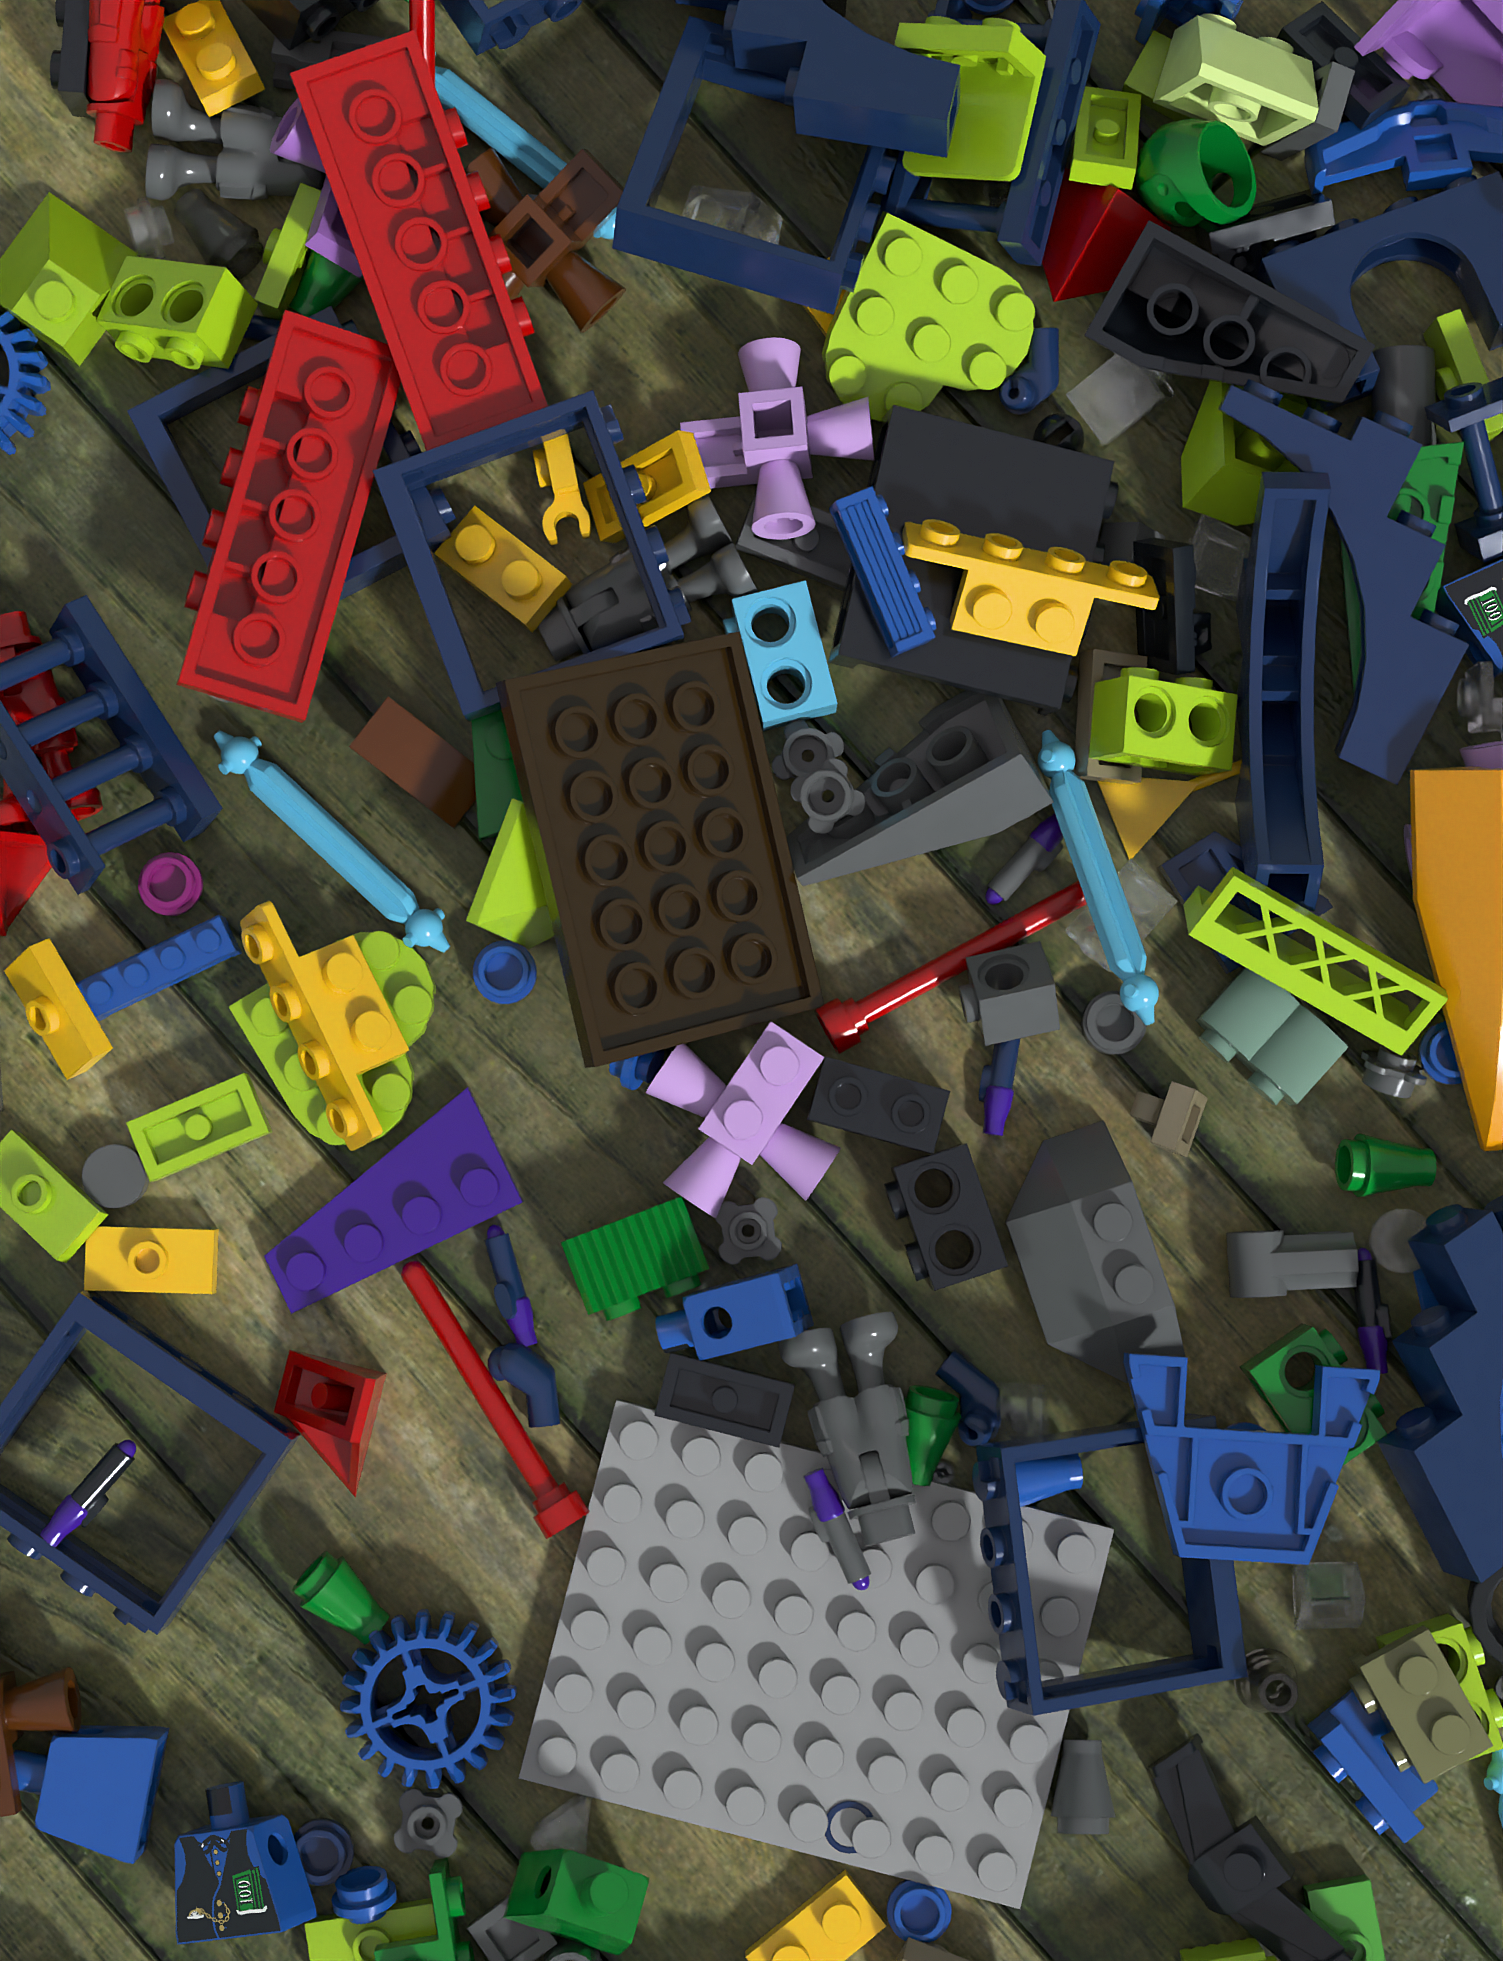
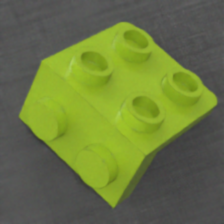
(997, 95)

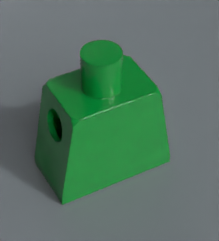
(583, 1901)

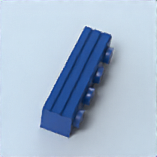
(882, 571)
(159, 967)

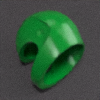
(1179, 168)

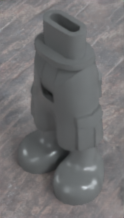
(240, 170)
(613, 601)
(861, 1433)

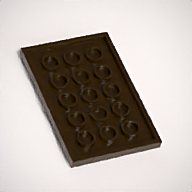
(660, 847)

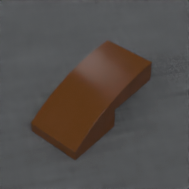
(418, 761)

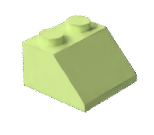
(1237, 80)

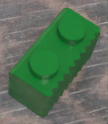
(636, 1257)

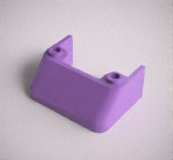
(1446, 40)

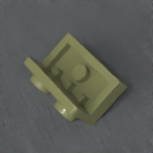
(1420, 1705)

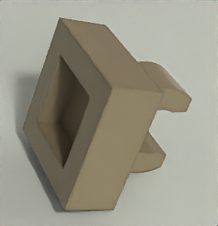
(1173, 1118)

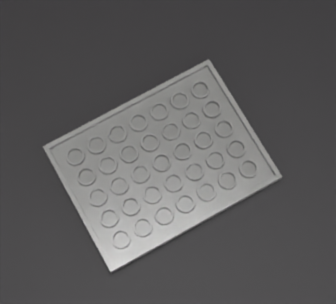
(751, 1689)

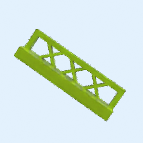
(1313, 973)

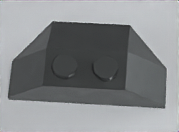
(1091, 1254)

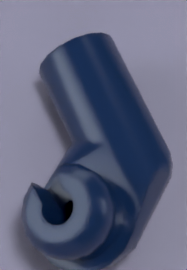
(1037, 377)
(530, 1375)
(978, 1399)

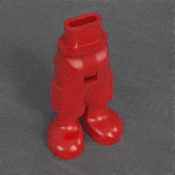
(122, 67)
(25, 702)

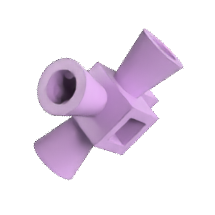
(776, 439)
(744, 1118)

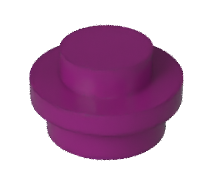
(170, 884)

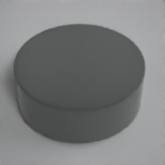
(1110, 1025)
(114, 1176)

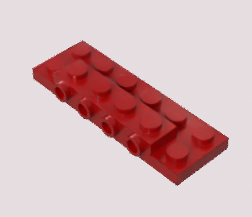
(422, 238)
(289, 517)

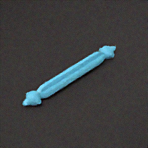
(503, 134)
(331, 841)
(1098, 877)

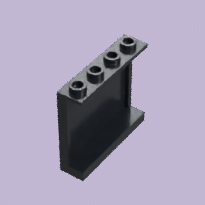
(981, 486)

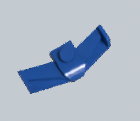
(1425, 138)

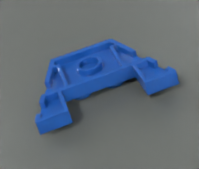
(1240, 1488)

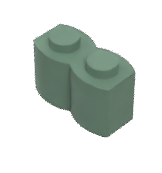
(1270, 1036)

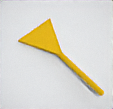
(1145, 806)

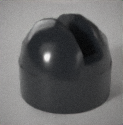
(1053, 423)

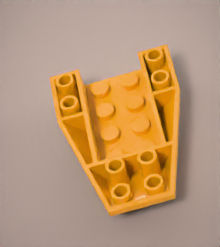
(1461, 921)

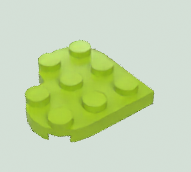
(924, 322)
(410, 997)

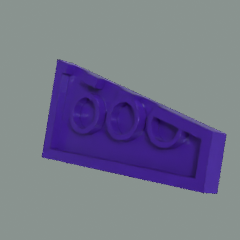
(411, 1199)

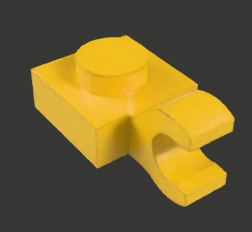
(557, 469)

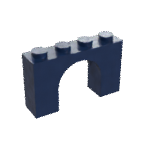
(1449, 230)

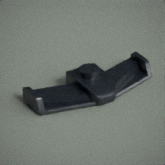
(1241, 1866)

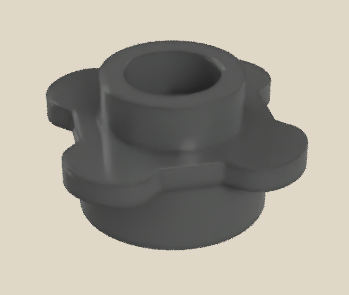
(802, 738)
(810, 790)
(1392, 1072)
(762, 1243)
(441, 1808)

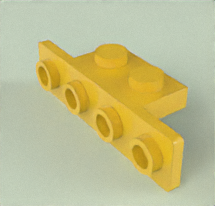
(1023, 591)
(332, 1014)

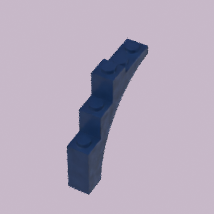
(843, 78)
(1402, 658)
(1276, 687)
(1451, 1448)

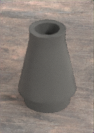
(1082, 1790)

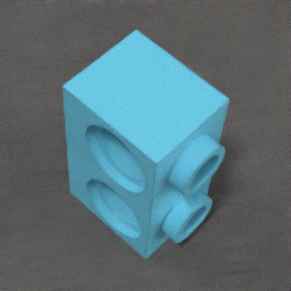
(795, 654)

